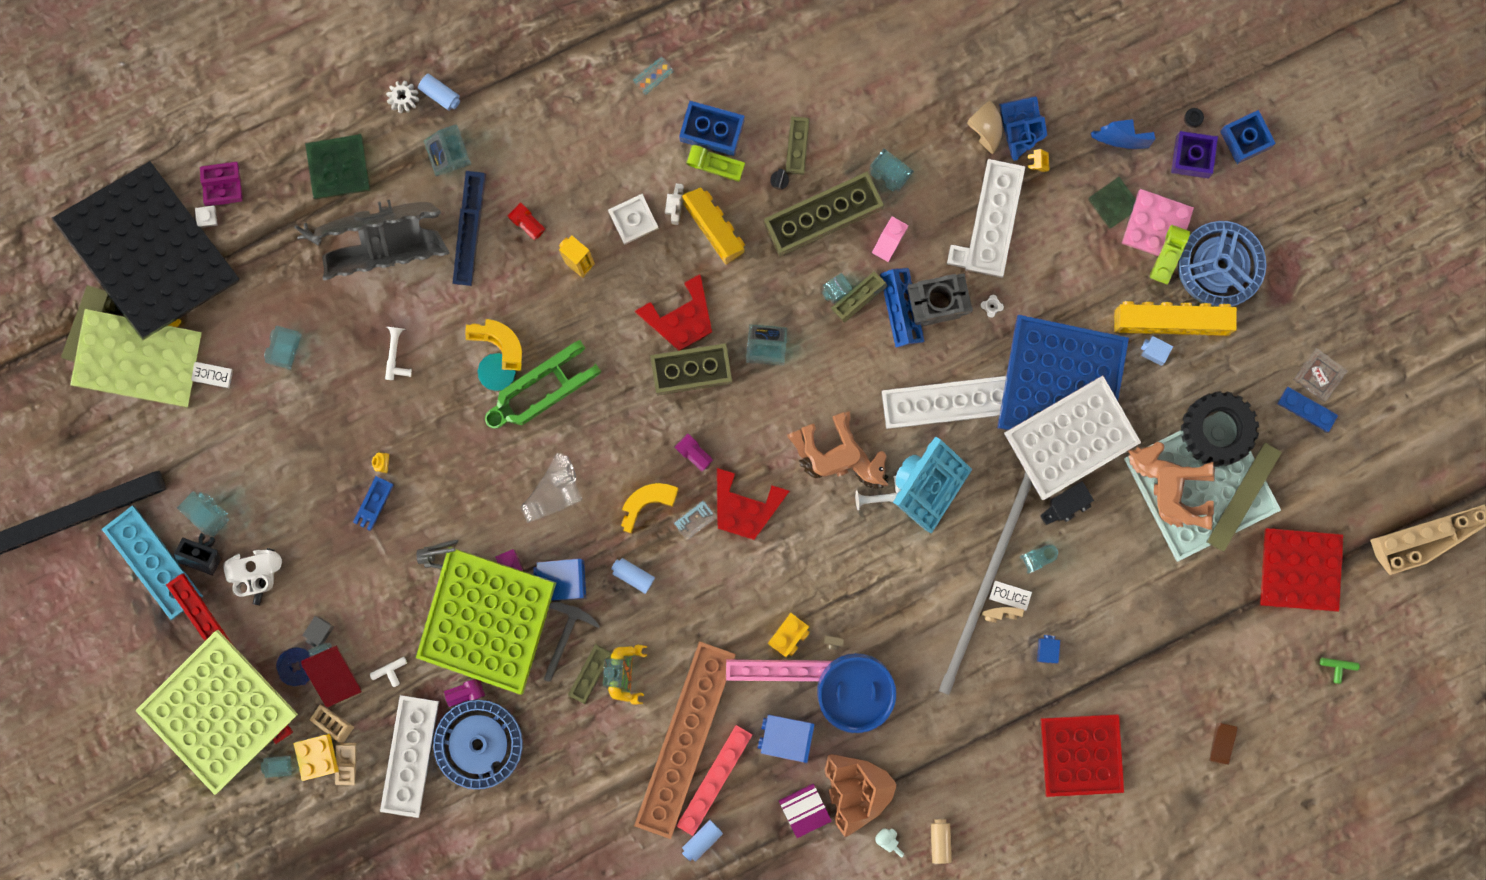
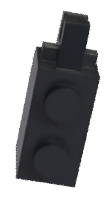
(1067, 504)

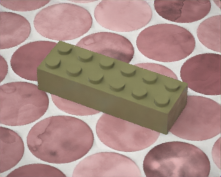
(823, 214)

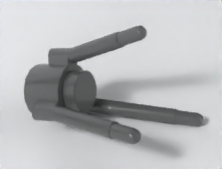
(427, 555)

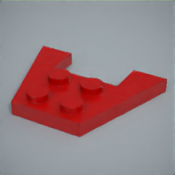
(685, 324)
(741, 514)

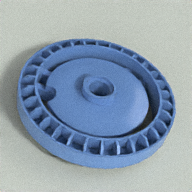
(1236, 260)
(462, 746)

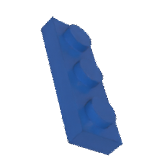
(1307, 409)

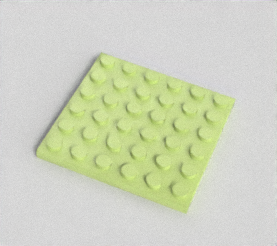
(216, 712)

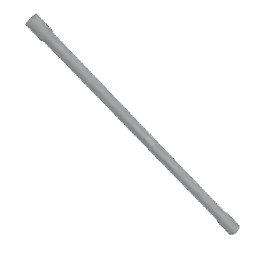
(949, 677)

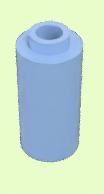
(439, 92)
(632, 575)
(702, 841)

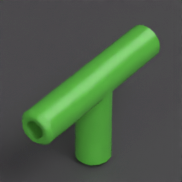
(1339, 666)

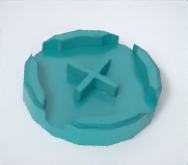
(492, 375)

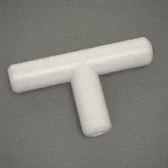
(389, 670)

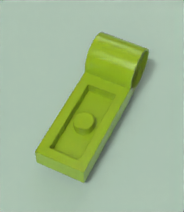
(714, 163)
(1170, 254)

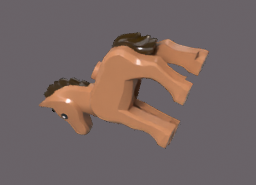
(840, 458)

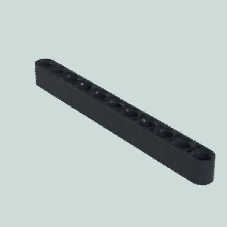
(81, 511)

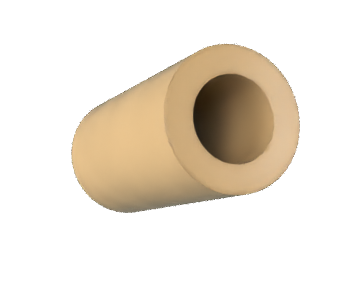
(941, 842)

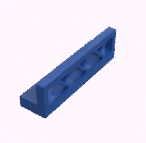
(899, 307)

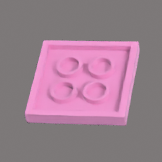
(1151, 220)

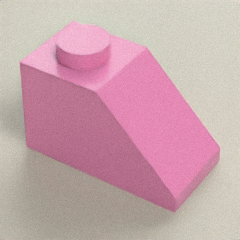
(890, 239)

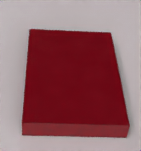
(331, 676)

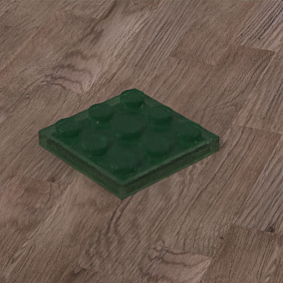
(337, 167)

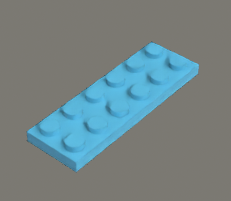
(147, 557)

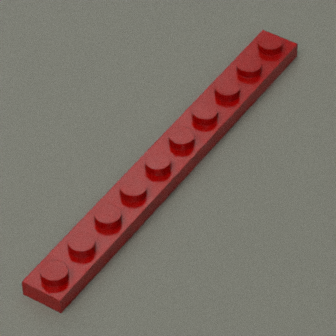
(203, 619)

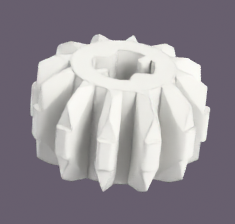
(405, 89)

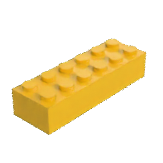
(1175, 319)

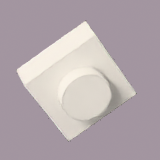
(206, 216)
(958, 256)

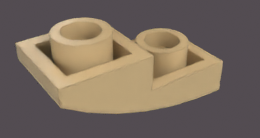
(997, 613)

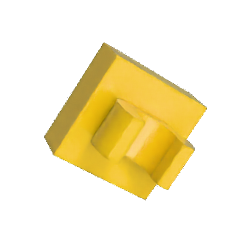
(1041, 160)

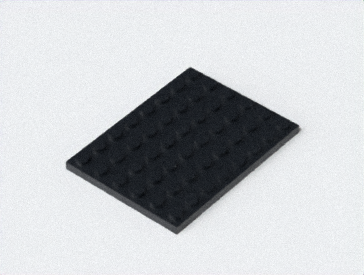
(145, 250)

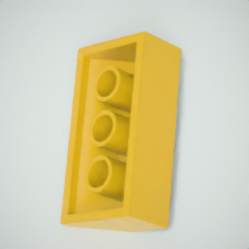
(713, 225)

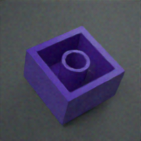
(1194, 154)

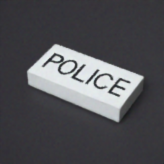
(212, 375)
(1010, 595)

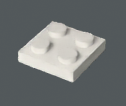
(633, 219)

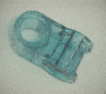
(1038, 558)

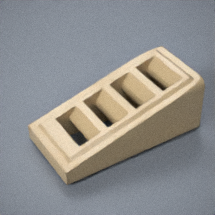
(345, 731)

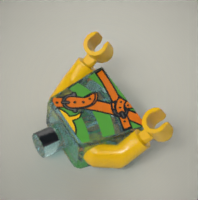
(618, 673)

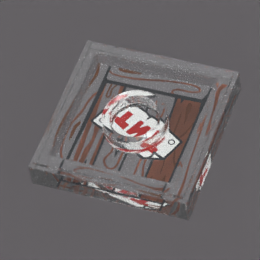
(1320, 375)

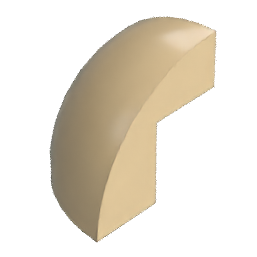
(988, 125)

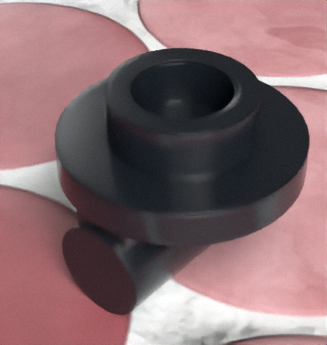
(779, 179)

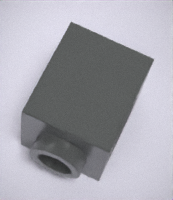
(317, 631)

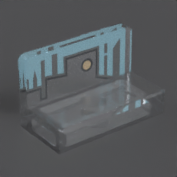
(695, 520)

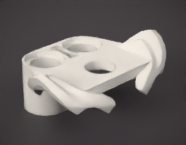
(266, 563)

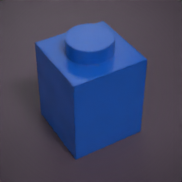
(1048, 650)

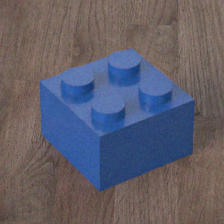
(1247, 137)

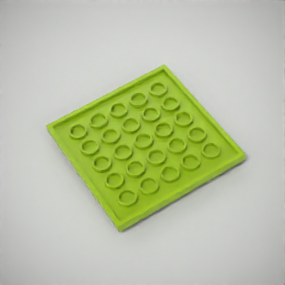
(486, 620)

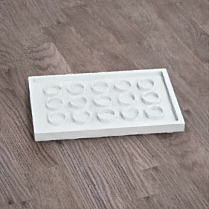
(1072, 437)

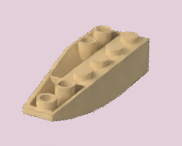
(1427, 540)

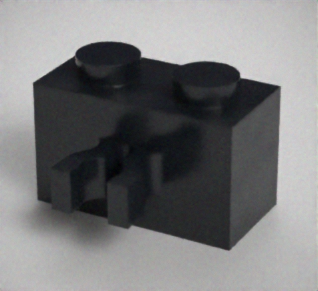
(198, 555)

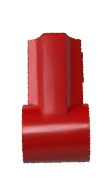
(523, 218)

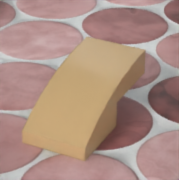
(346, 764)

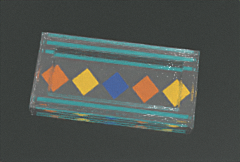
(653, 75)

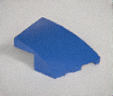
(1022, 125)
(1123, 135)

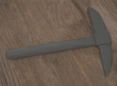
(574, 614)

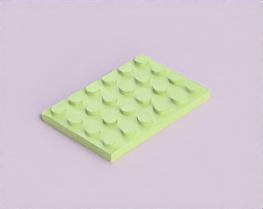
(118, 361)

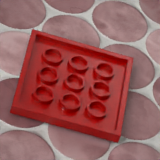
(1301, 570)
(1082, 755)

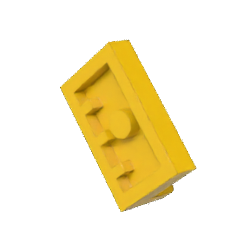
(788, 635)

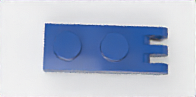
(373, 502)

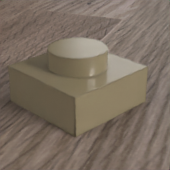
(833, 642)

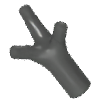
(307, 234)

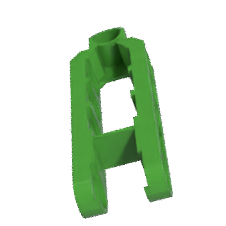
(503, 413)

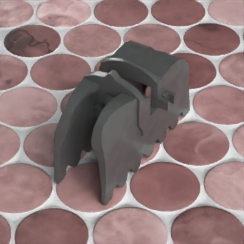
(402, 234)

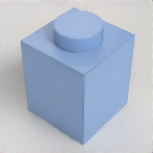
(1156, 350)

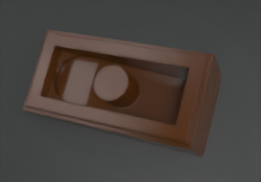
(1223, 743)

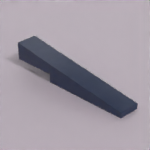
(469, 227)

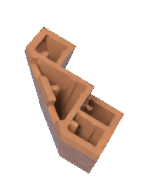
(858, 791)

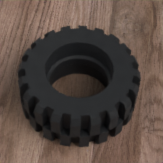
(1238, 411)

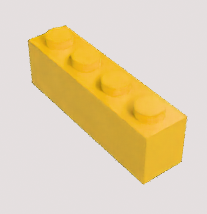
(576, 256)

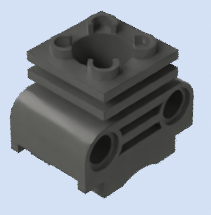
(955, 290)

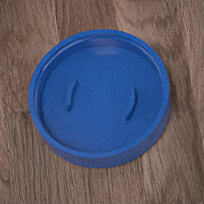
(856, 693)

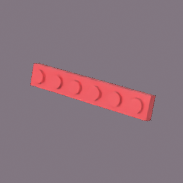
(714, 780)

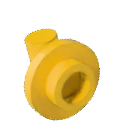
(380, 462)

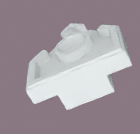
(674, 204)

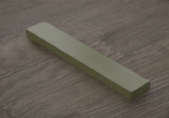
(1243, 497)

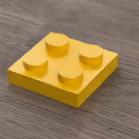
(316, 757)

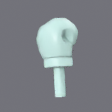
(887, 840)

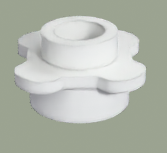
(992, 301)

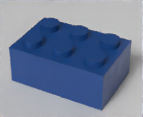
(712, 128)

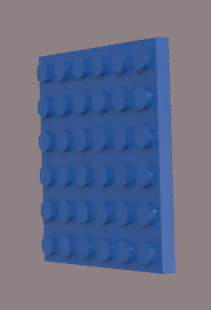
(1053, 362)

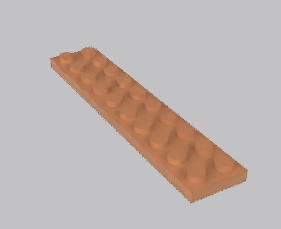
(684, 741)

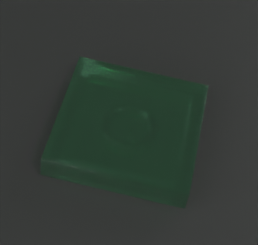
(1113, 202)

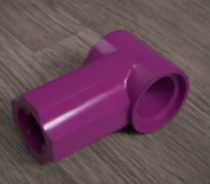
(690, 449)
(469, 691)

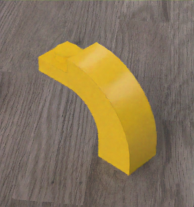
(502, 337)
(646, 495)

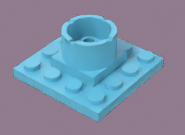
(930, 483)

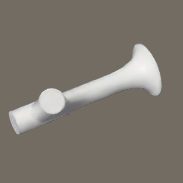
(391, 370)
(862, 500)

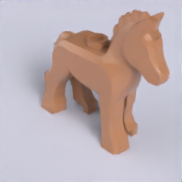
(1171, 486)

